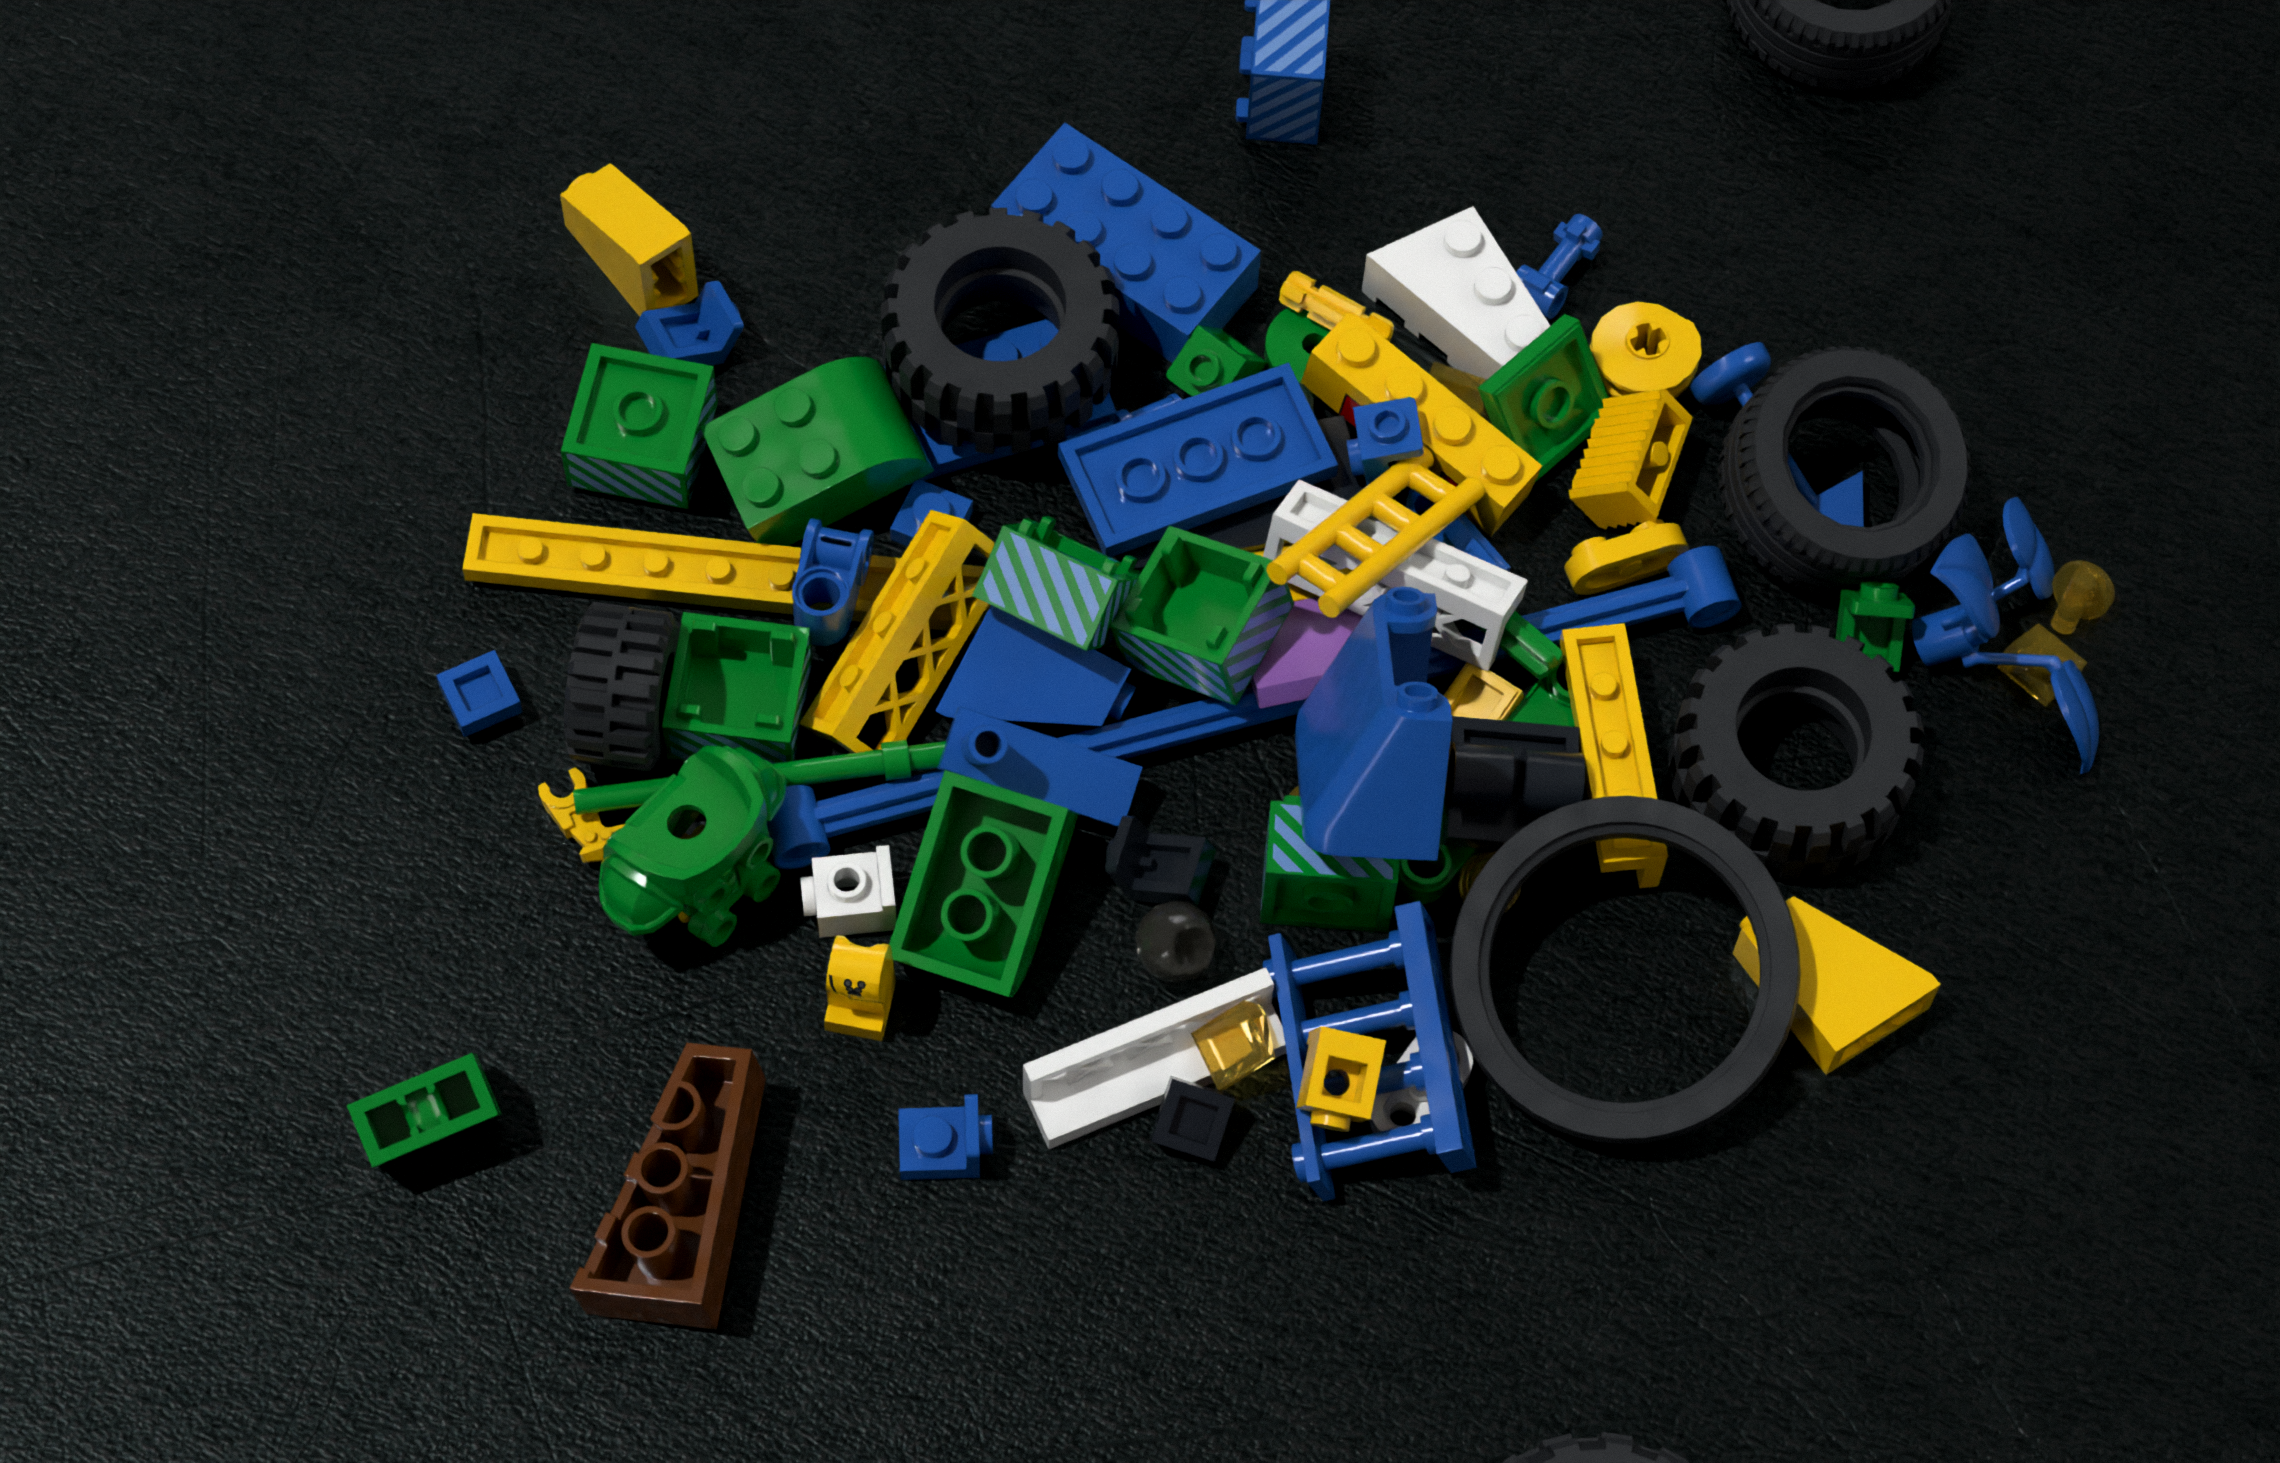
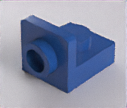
(943, 1141)

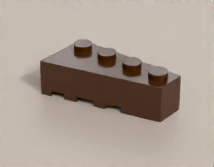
(677, 1215)

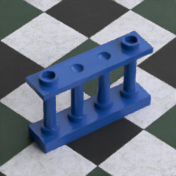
(1430, 1070)

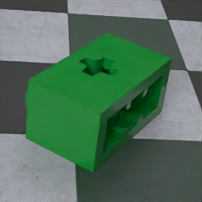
(424, 1109)

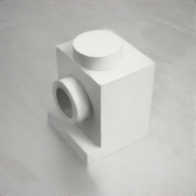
(859, 911)

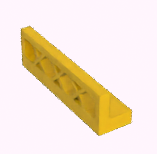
(888, 635)
(1612, 737)

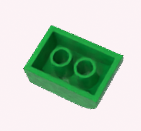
(816, 449)
(982, 884)

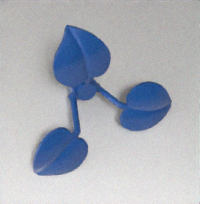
(1964, 627)

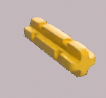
(1327, 305)

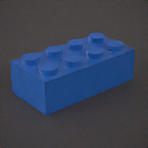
(1163, 253)

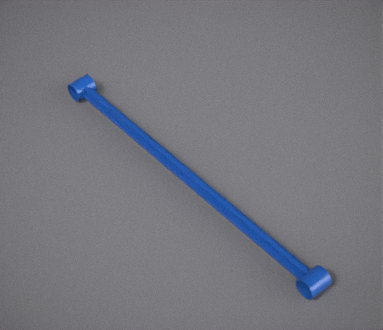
(1696, 586)

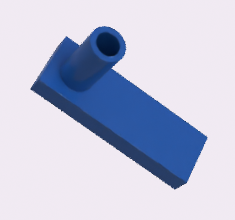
(1039, 766)

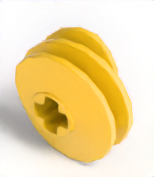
(1645, 350)

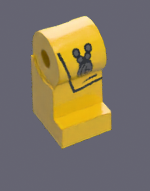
(859, 989)

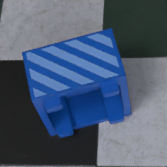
(1285, 70)

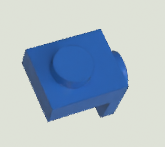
(694, 331)
(1385, 434)

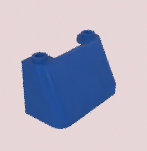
(1377, 739)

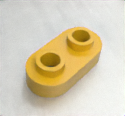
(1614, 562)

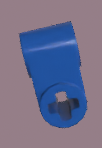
(830, 571)

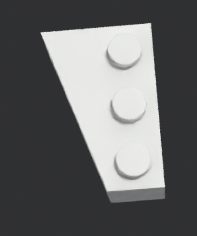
(1457, 293)

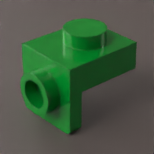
(1876, 618)

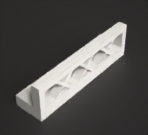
(1462, 583)
(1132, 1063)

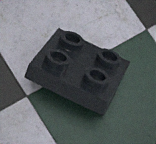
(1507, 778)

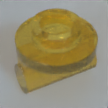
(2081, 592)

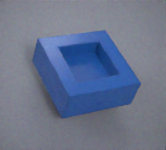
(917, 505)
(479, 693)

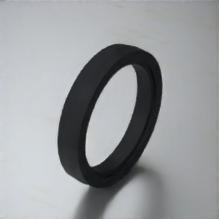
(1616, 819)

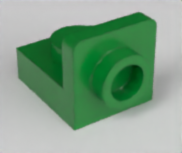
(1212, 360)

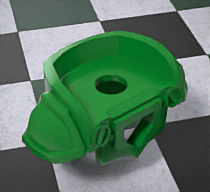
(656, 875)

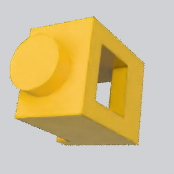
(1357, 1060)

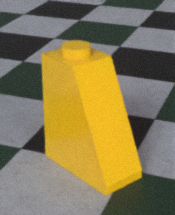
(631, 239)
(1848, 986)

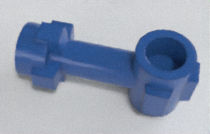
(1576, 240)

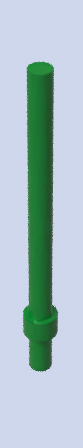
(892, 760)

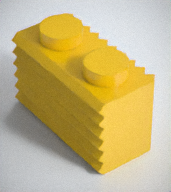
(1630, 458)

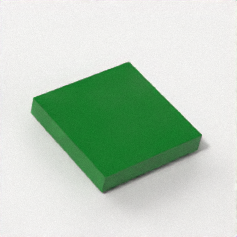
(1547, 394)

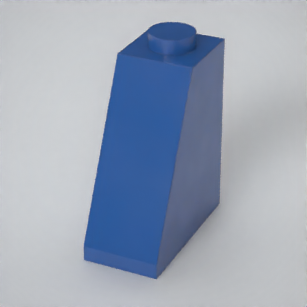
(1035, 677)

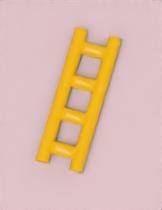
(1376, 558)

